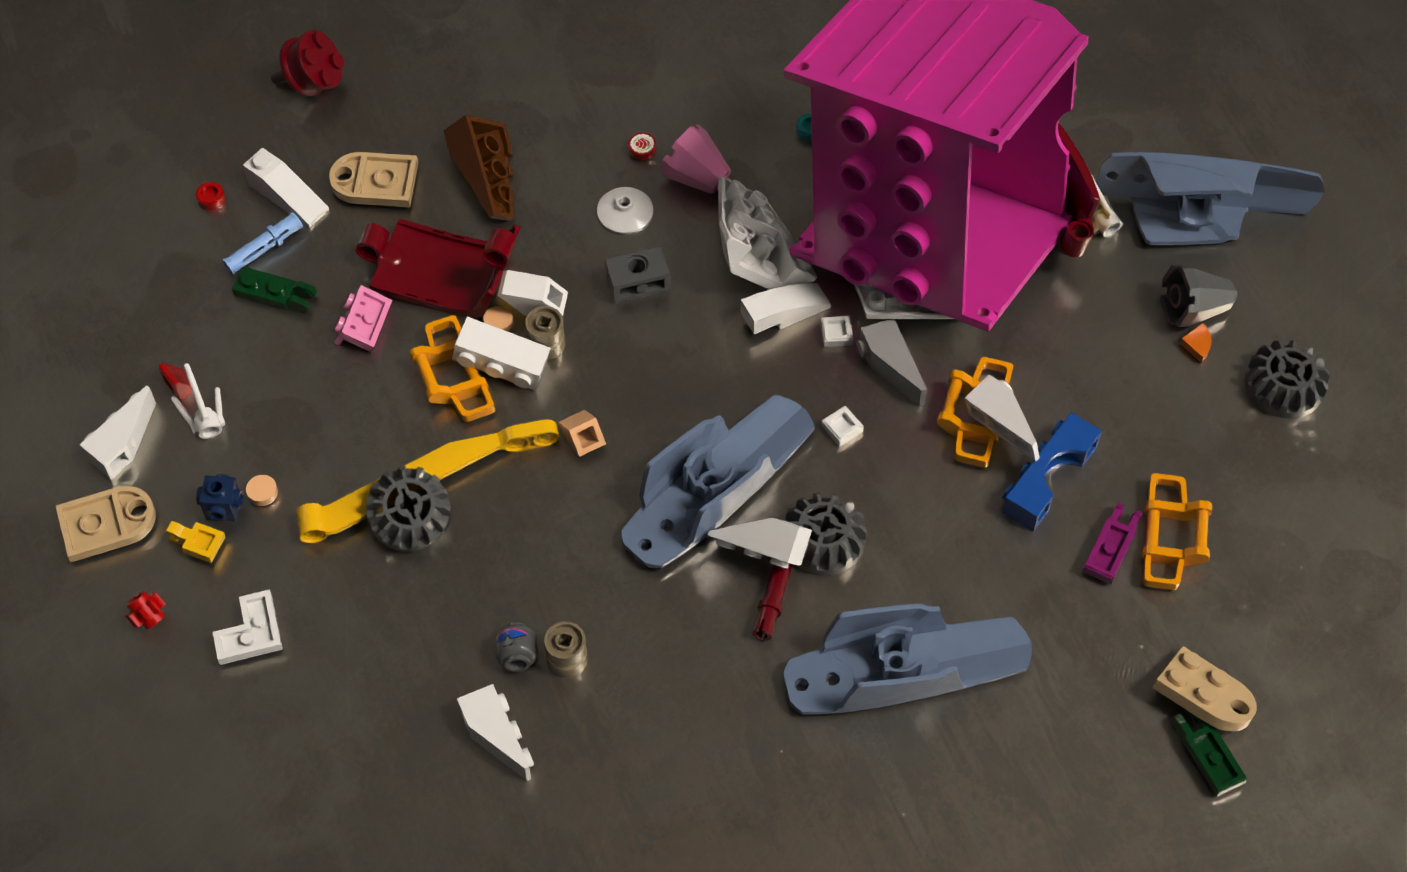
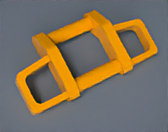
(439, 394)
(946, 419)
(1178, 511)

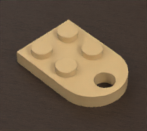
(375, 178)
(104, 521)
(1206, 691)

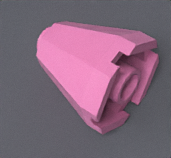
(695, 161)

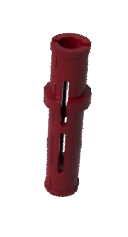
(770, 605)

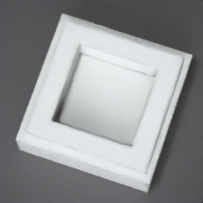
(837, 331)
(842, 426)

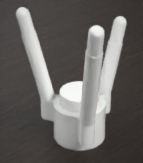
(1105, 218)
(206, 422)

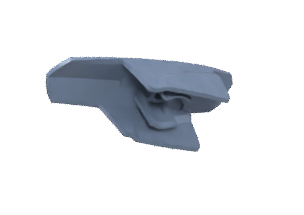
(1202, 197)
(710, 476)
(902, 657)

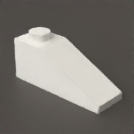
(283, 187)
(998, 410)

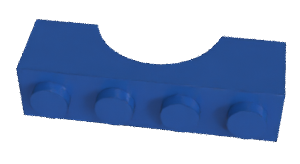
(1071, 445)

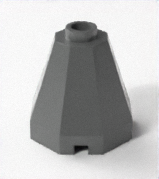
(1195, 295)

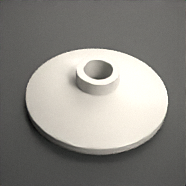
(627, 218)

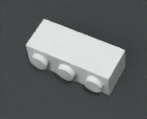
(500, 353)

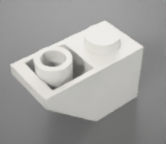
(530, 291)

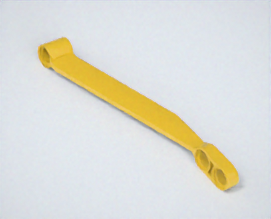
(319, 521)

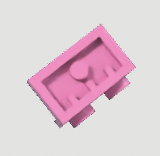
(362, 319)

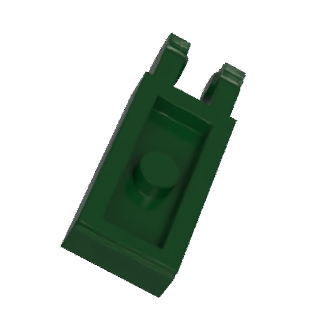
(273, 290)
(1210, 754)

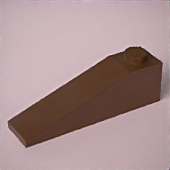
(482, 155)

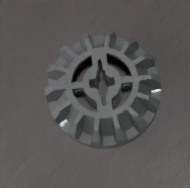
(1282, 388)
(417, 533)
(840, 545)

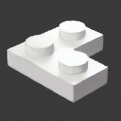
(257, 634)

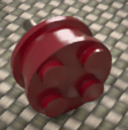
(309, 64)

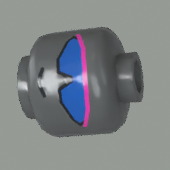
(516, 646)

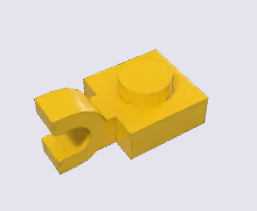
(198, 542)

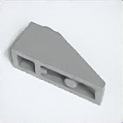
(891, 358)

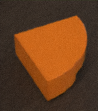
(1198, 342)

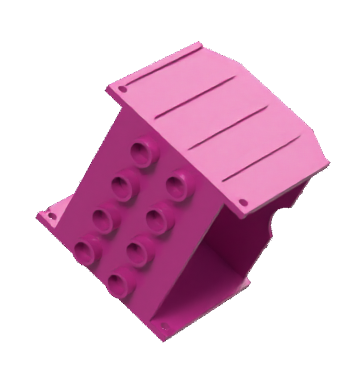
(939, 148)

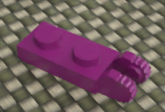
(1111, 545)

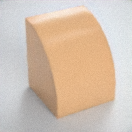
(582, 432)

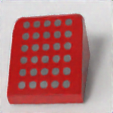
(176, 380)

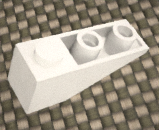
(118, 439)
(769, 537)
(489, 727)

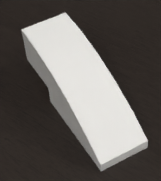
(783, 306)

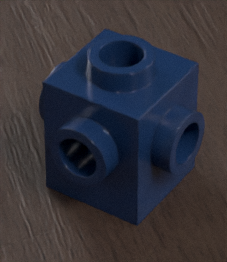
(220, 498)

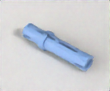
(272, 236)

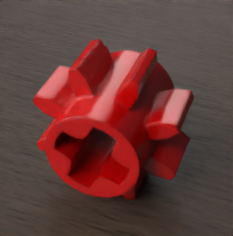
(145, 609)

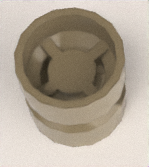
(546, 327)
(565, 649)

